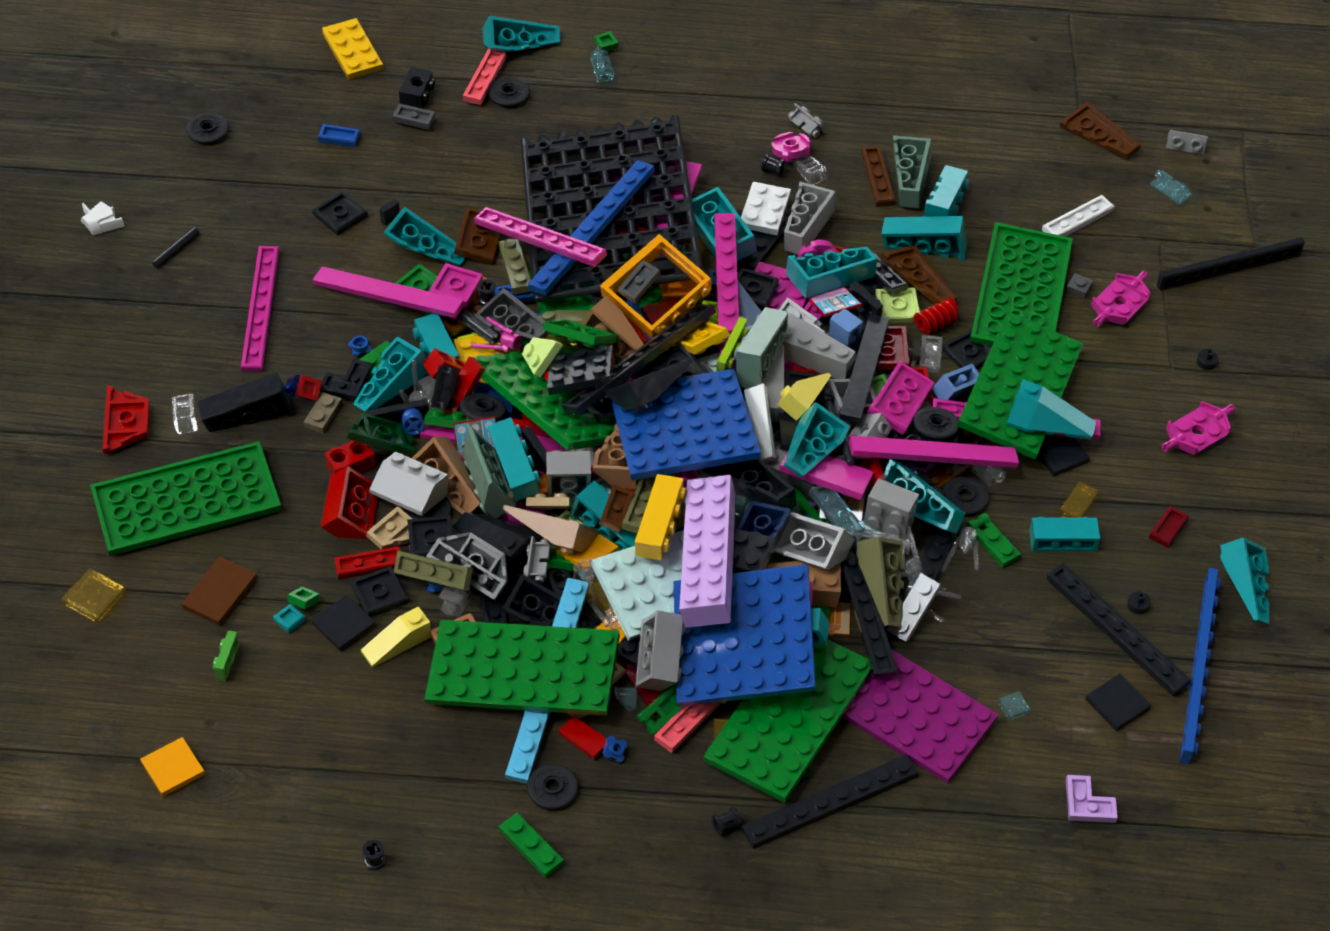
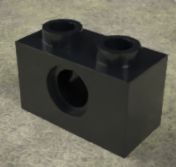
(416, 87)

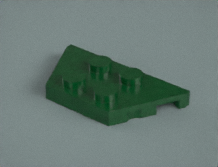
(382, 434)

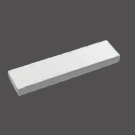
(1079, 217)
(759, 414)

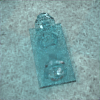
(601, 64)
(1174, 190)

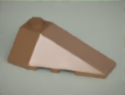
(611, 462)

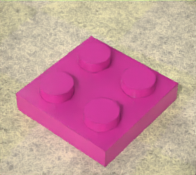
(457, 283)

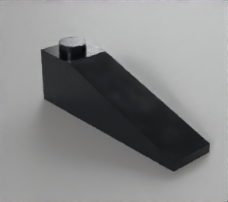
(538, 605)

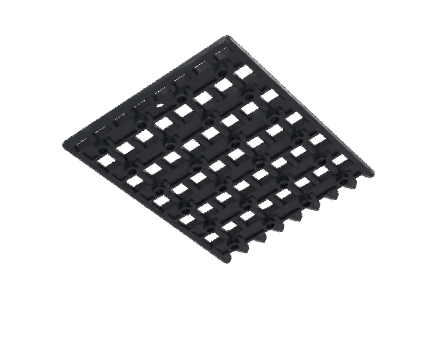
(588, 279)

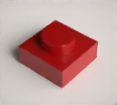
(308, 388)

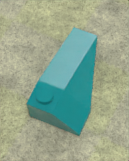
(1043, 411)
(814, 439)
(1247, 568)

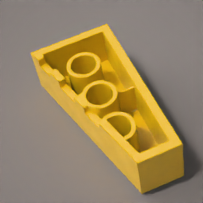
(660, 517)

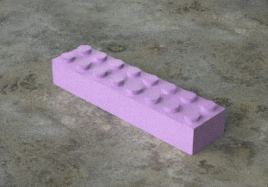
(708, 552)

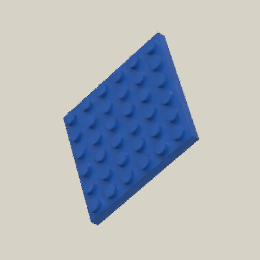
(688, 427)
(762, 648)

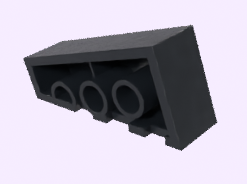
(246, 404)

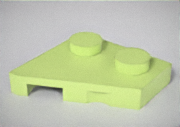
(540, 354)

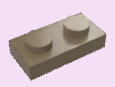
(322, 412)

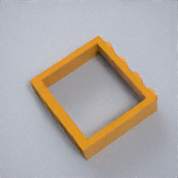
(649, 253)

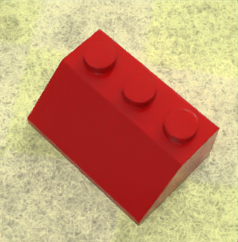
(349, 505)

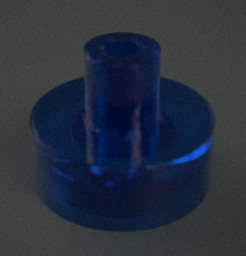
(291, 384)

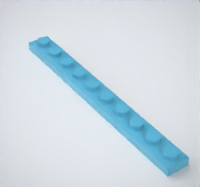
(535, 722)

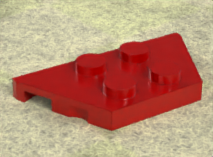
(124, 419)

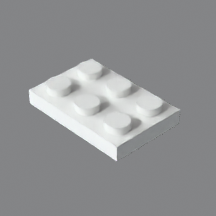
(765, 207)

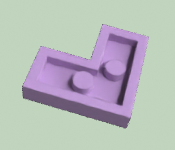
(1084, 806)

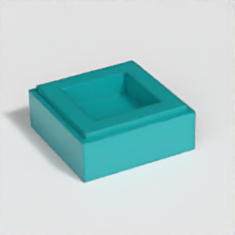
(289, 618)

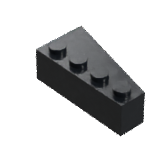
(757, 483)

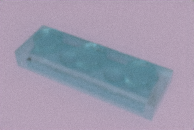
(836, 509)

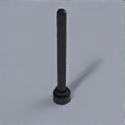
(826, 400)

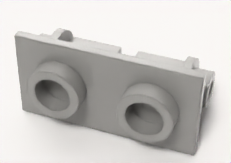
(812, 124)
(1186, 142)
(536, 552)

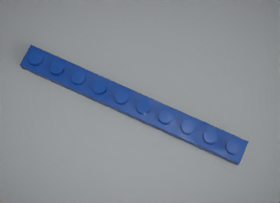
(593, 225)
(1199, 671)

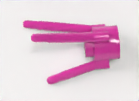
(509, 339)

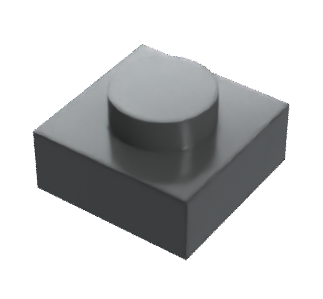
(1079, 285)

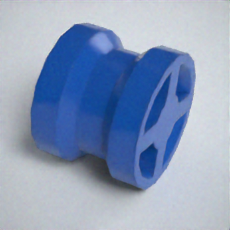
(412, 427)

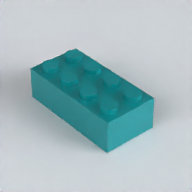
(704, 212)

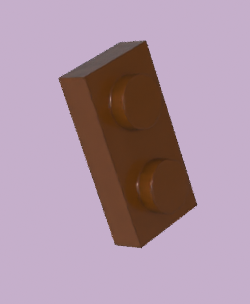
(616, 508)

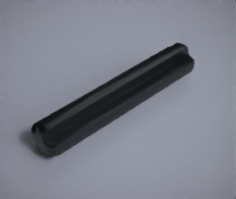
(478, 326)

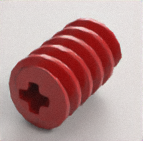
(937, 316)

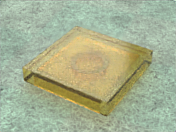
(93, 595)

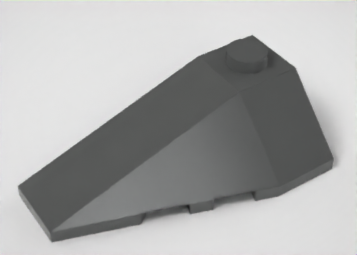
(512, 315)

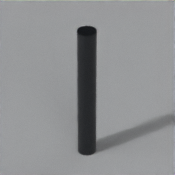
(175, 247)

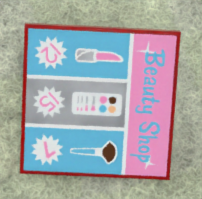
(834, 301)
(479, 425)

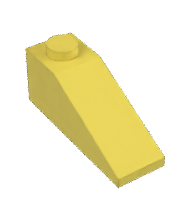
(801, 395)
(398, 637)

